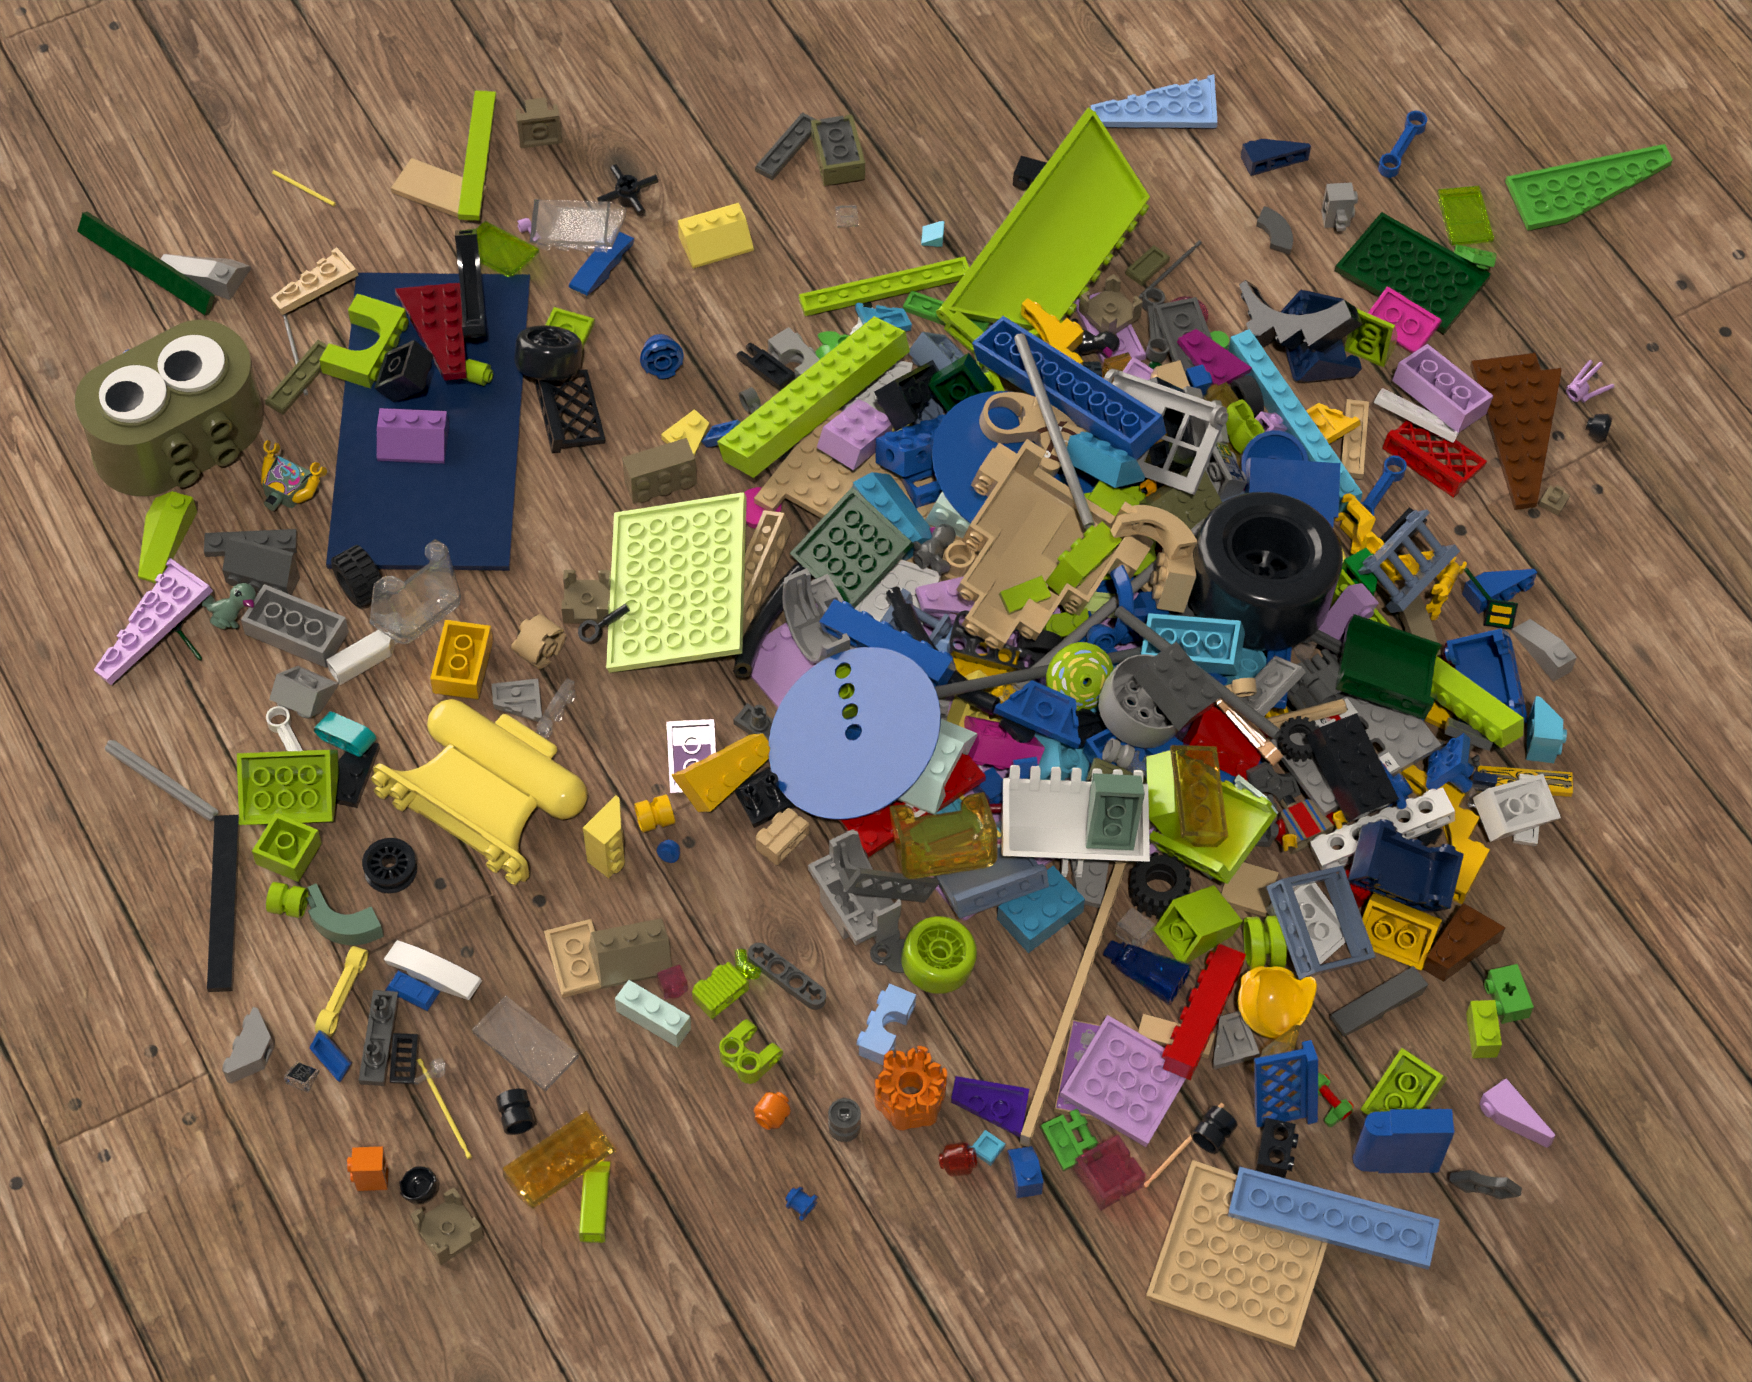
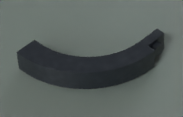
(470, 283)

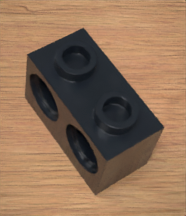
(1271, 1147)

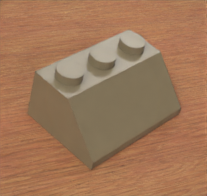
(630, 952)

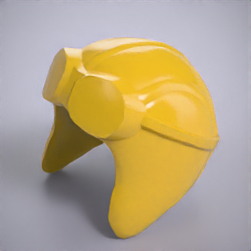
(1275, 1000)

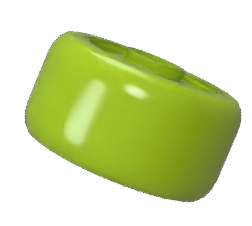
(938, 955)

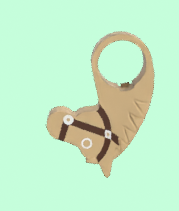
(1031, 426)

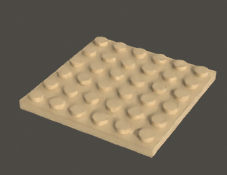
(1231, 1267)

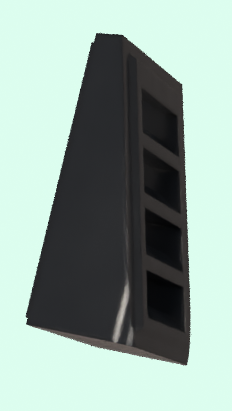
(404, 1039)

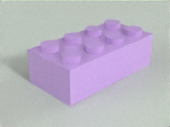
(1442, 388)

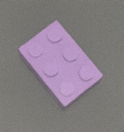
(854, 433)

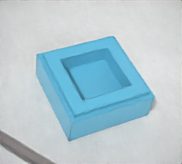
(988, 1147)

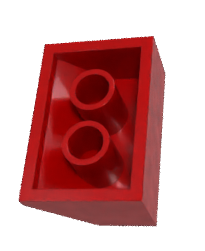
(1233, 748)

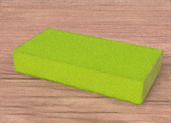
(1017, 596)

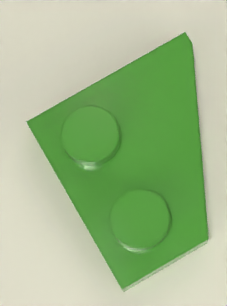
(1481, 257)

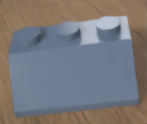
(936, 348)

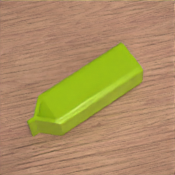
(594, 1203)

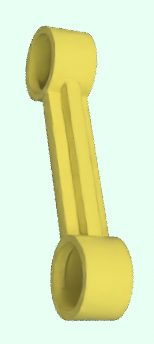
(354, 964)

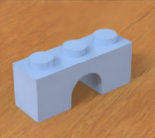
(893, 1006)

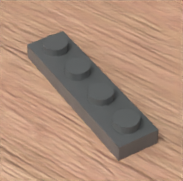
(284, 539)

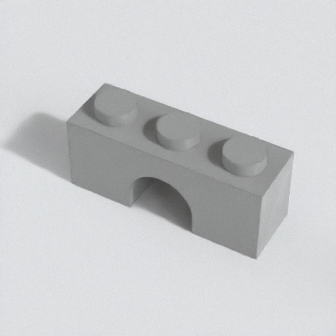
(789, 348)

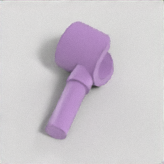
(524, 225)

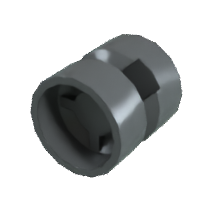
(844, 1120)

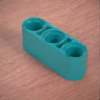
(345, 734)

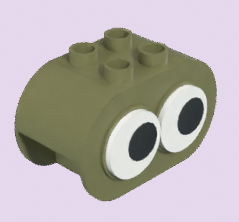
(170, 408)

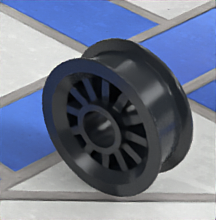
(399, 875)

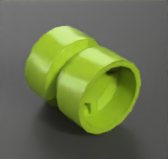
(286, 899)

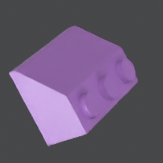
(412, 435)

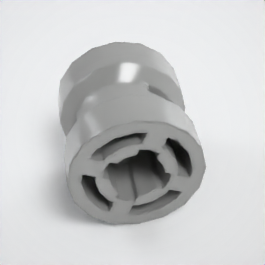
(1120, 754)

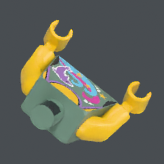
(286, 481)

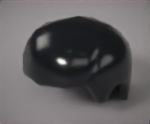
(418, 1185)

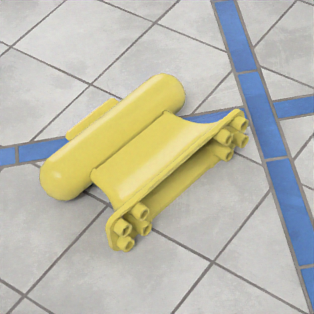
(485, 783)

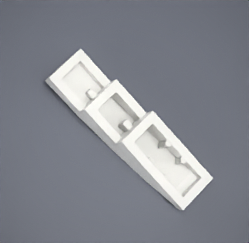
(433, 969)

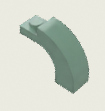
(341, 928)

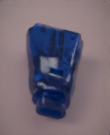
(1153, 971)

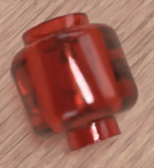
(958, 1159)

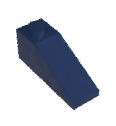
(1269, 154)

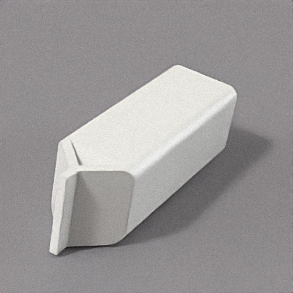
(360, 656)

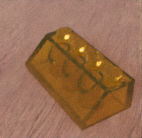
(1199, 795)
(557, 1160)

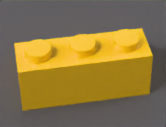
(1400, 930)

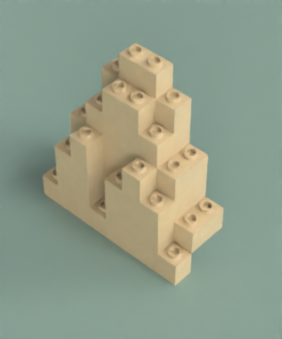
(1021, 536)

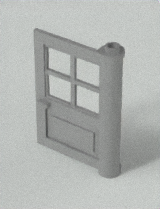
(1162, 397)

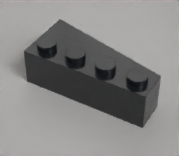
(907, 395)

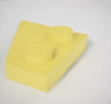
(692, 427)

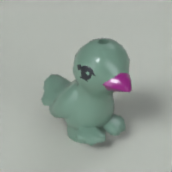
(227, 609)

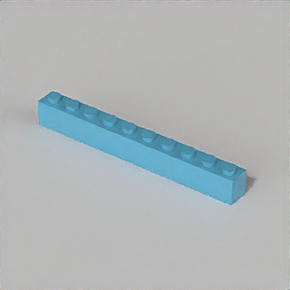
(1281, 400)

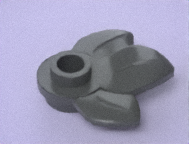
(893, 948)

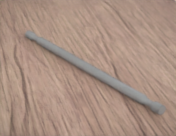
(292, 344)

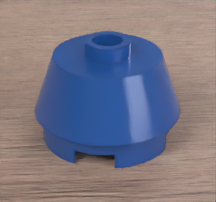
(661, 356)

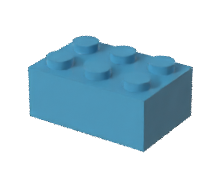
(1041, 913)

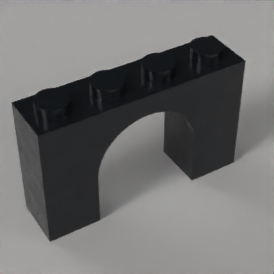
(1172, 420)

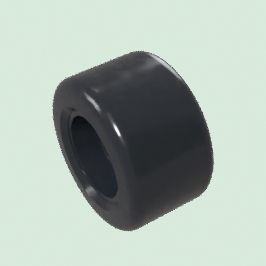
(1276, 533)

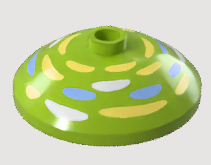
(1075, 664)

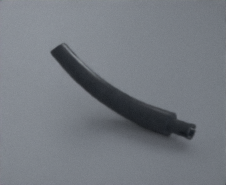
(908, 621)
(760, 626)

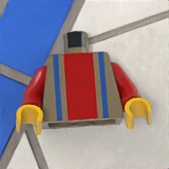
(1302, 823)

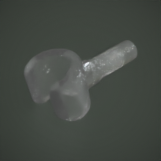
(438, 1070)

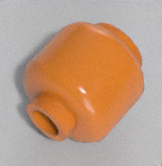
(772, 1110)

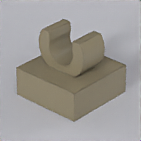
(1554, 500)

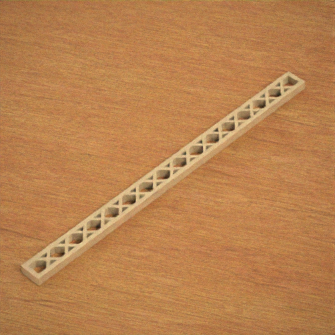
(1072, 1003)

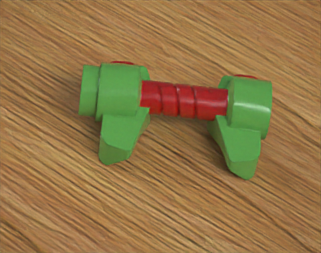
(1340, 1109)

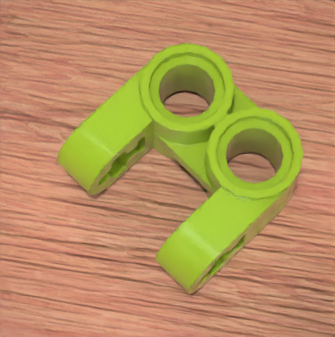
(736, 1040)

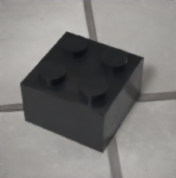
(404, 371)

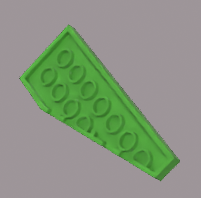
(1571, 189)

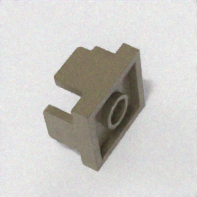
(538, 124)

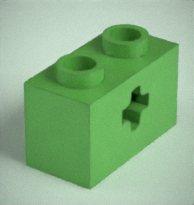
(1509, 992)

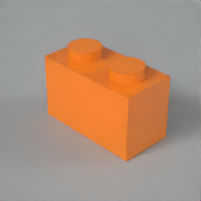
(368, 1168)

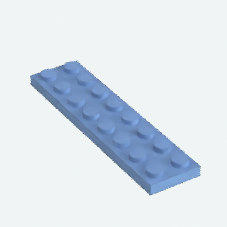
(1334, 1218)

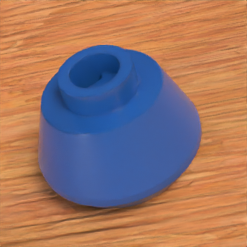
(1102, 637)

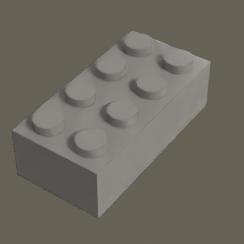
(295, 625)

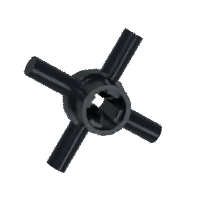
(628, 190)

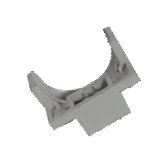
(804, 616)
(852, 913)

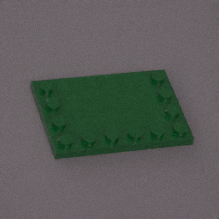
(1413, 267)

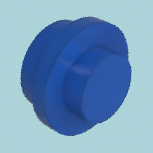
(668, 851)

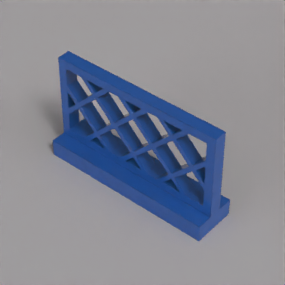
(1305, 1084)

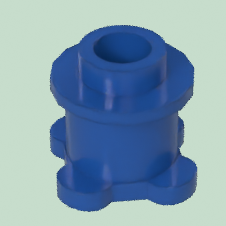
(801, 1202)

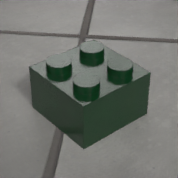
(959, 382)

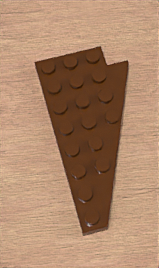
(1519, 419)

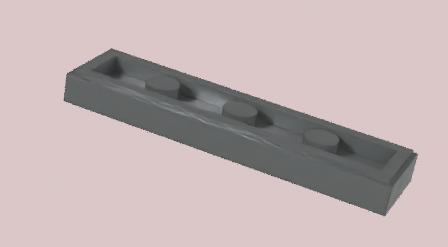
(785, 147)

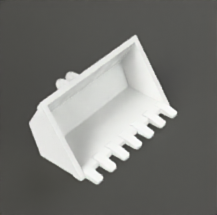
(1052, 819)

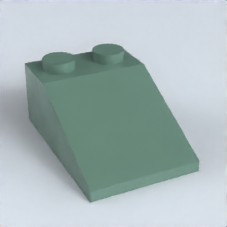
(1114, 811)

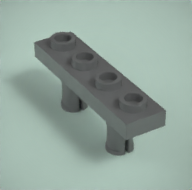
(754, 720)
(378, 1038)

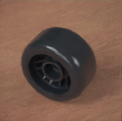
(548, 353)

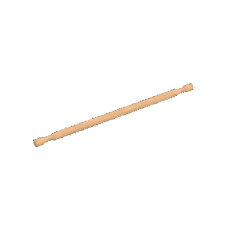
(1172, 1157)

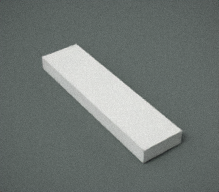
(1415, 414)

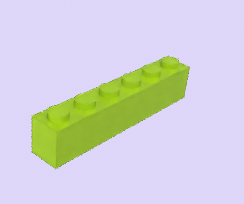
(1475, 705)

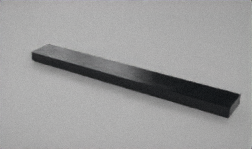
(223, 903)

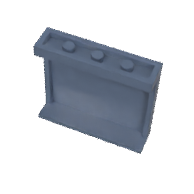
(991, 886)

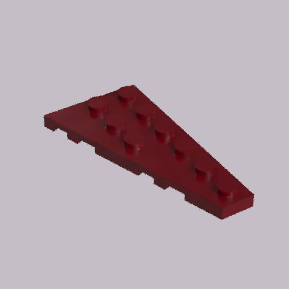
(438, 321)

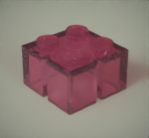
(1105, 1172)

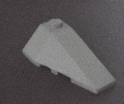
(215, 274)

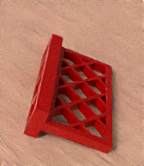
(1426, 462)

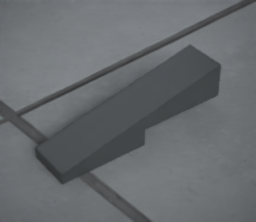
(1379, 1001)

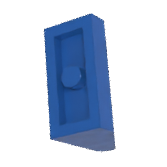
(924, 494)

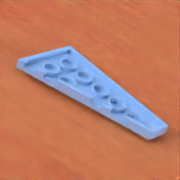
(1165, 107)

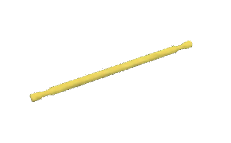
(445, 1110)

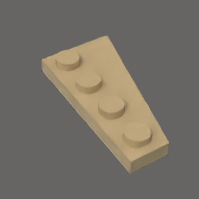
(323, 278)

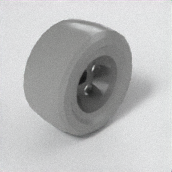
(1125, 719)

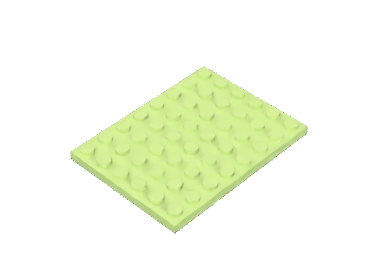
(682, 581)

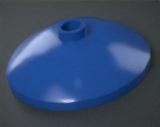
(1274, 445)

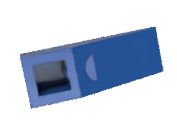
(1499, 586)

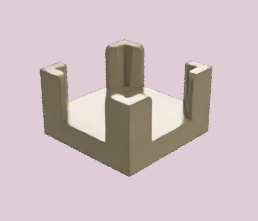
(1110, 308)
(585, 598)
(447, 1227)

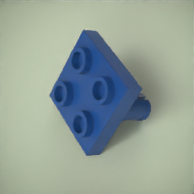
(1451, 765)

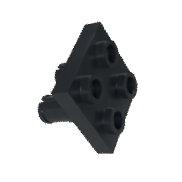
(762, 797)

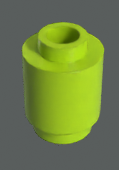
(478, 372)

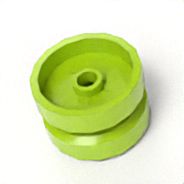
(1264, 942)

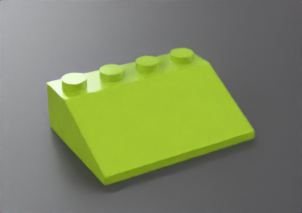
(288, 783)

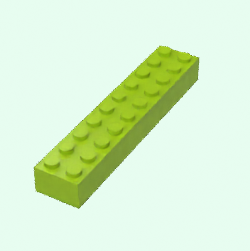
(813, 396)

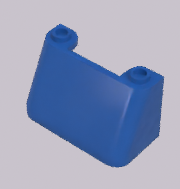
(1491, 664)

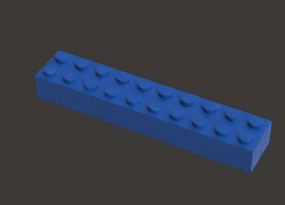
(1072, 389)

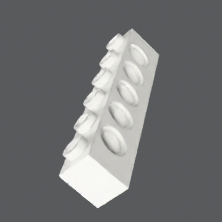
(1418, 824)

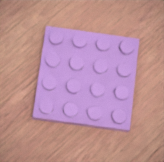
(1123, 1081)

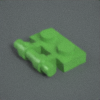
(1062, 1140)

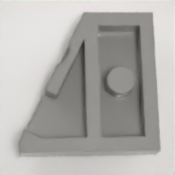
(518, 698)
(1233, 1041)

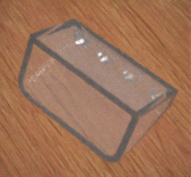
(576, 224)

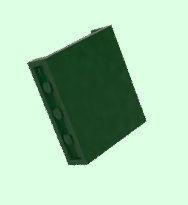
(1387, 666)

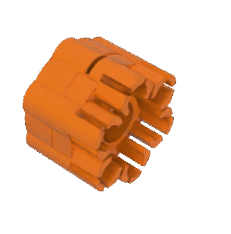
(914, 1071)

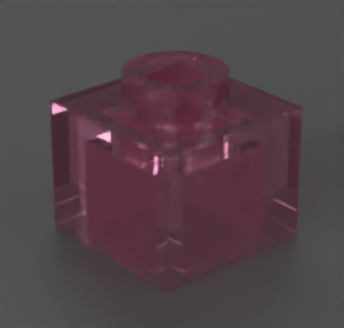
(672, 982)

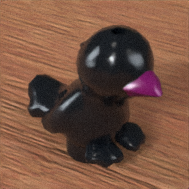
(1104, 342)

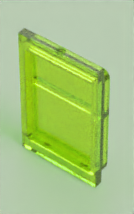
(1465, 215)
(503, 250)

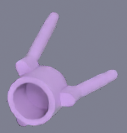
(1579, 388)

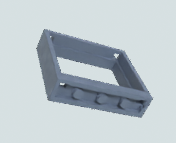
(1296, 931)

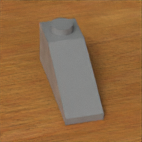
(1546, 649)

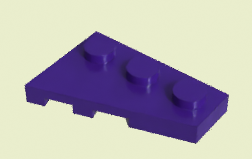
(993, 1102)

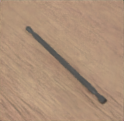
(1172, 267)

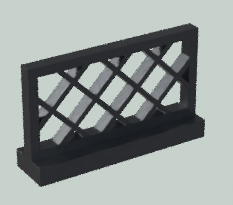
(551, 416)

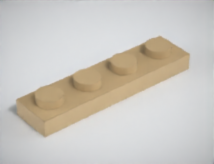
(1355, 441)

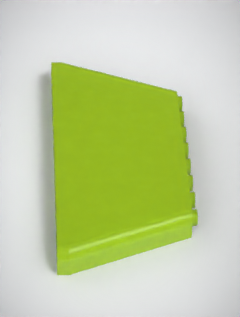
(1056, 231)

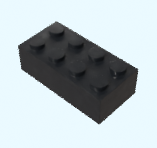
(1352, 767)

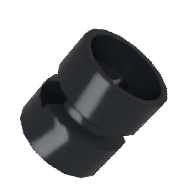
(515, 1111)
(1212, 1132)

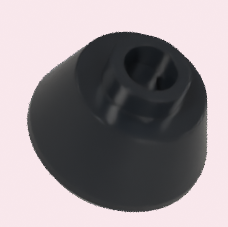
(1599, 426)

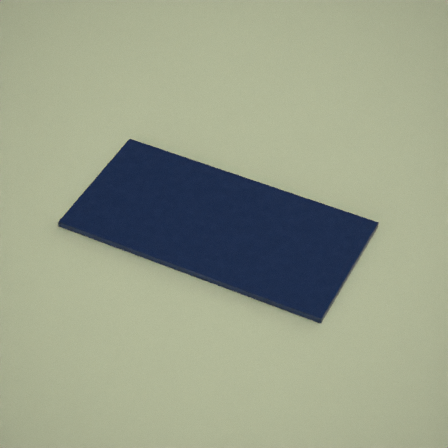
(470, 498)

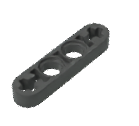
(784, 978)

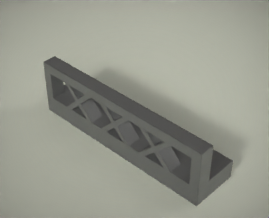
(887, 884)

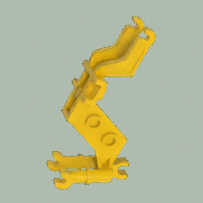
(1363, 537)

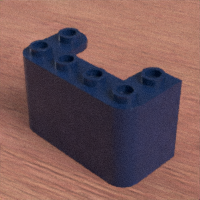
(1405, 868)

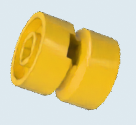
(654, 813)

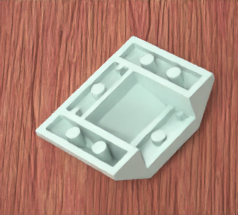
(929, 789)

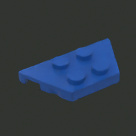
(1043, 712)

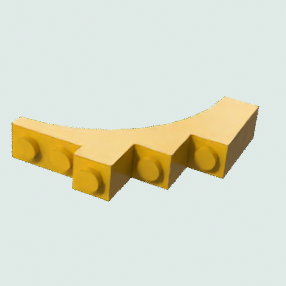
(1062, 336)
(1456, 833)

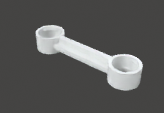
(284, 729)

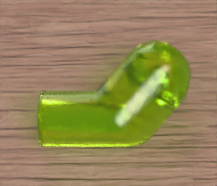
(746, 968)

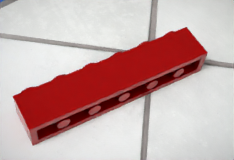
(1204, 1011)

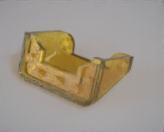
(945, 840)

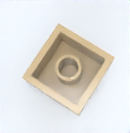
(1172, 582)

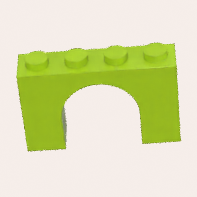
(364, 365)

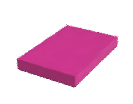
(1412, 322)

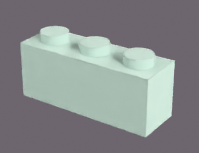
(653, 1013)

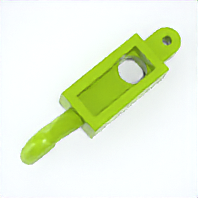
(959, 327)

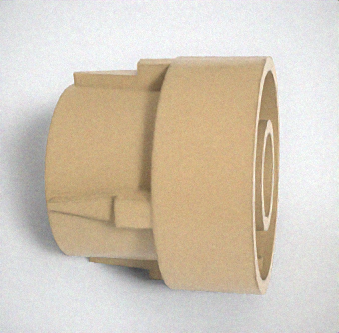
(960, 560)

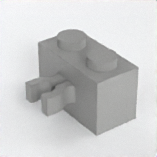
(1338, 205)

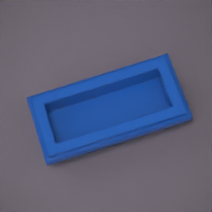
(413, 990)
(330, 1055)

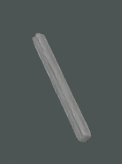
(161, 780)

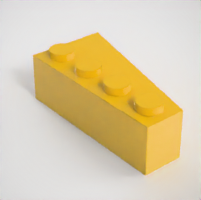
(719, 774)

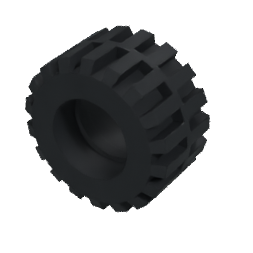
(356, 575)
(1159, 868)

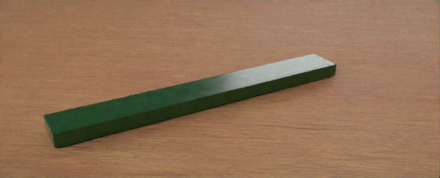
(146, 263)

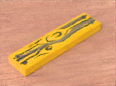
(1558, 782)

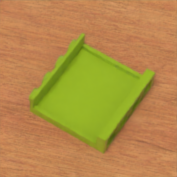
(1246, 823)

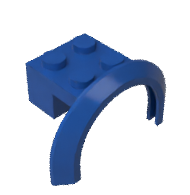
(1139, 607)

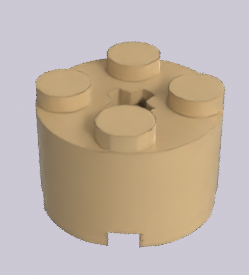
(539, 640)

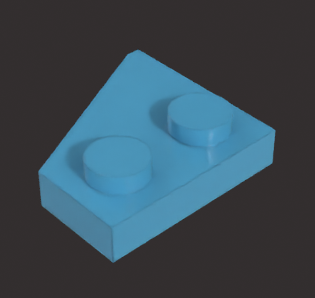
(893, 316)

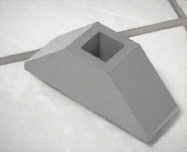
(250, 1049)

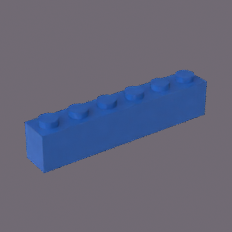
(868, 632)

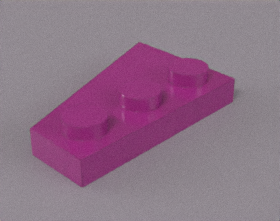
(1216, 359)

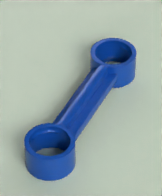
(1402, 144)
(1383, 484)

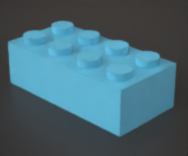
(1208, 641)

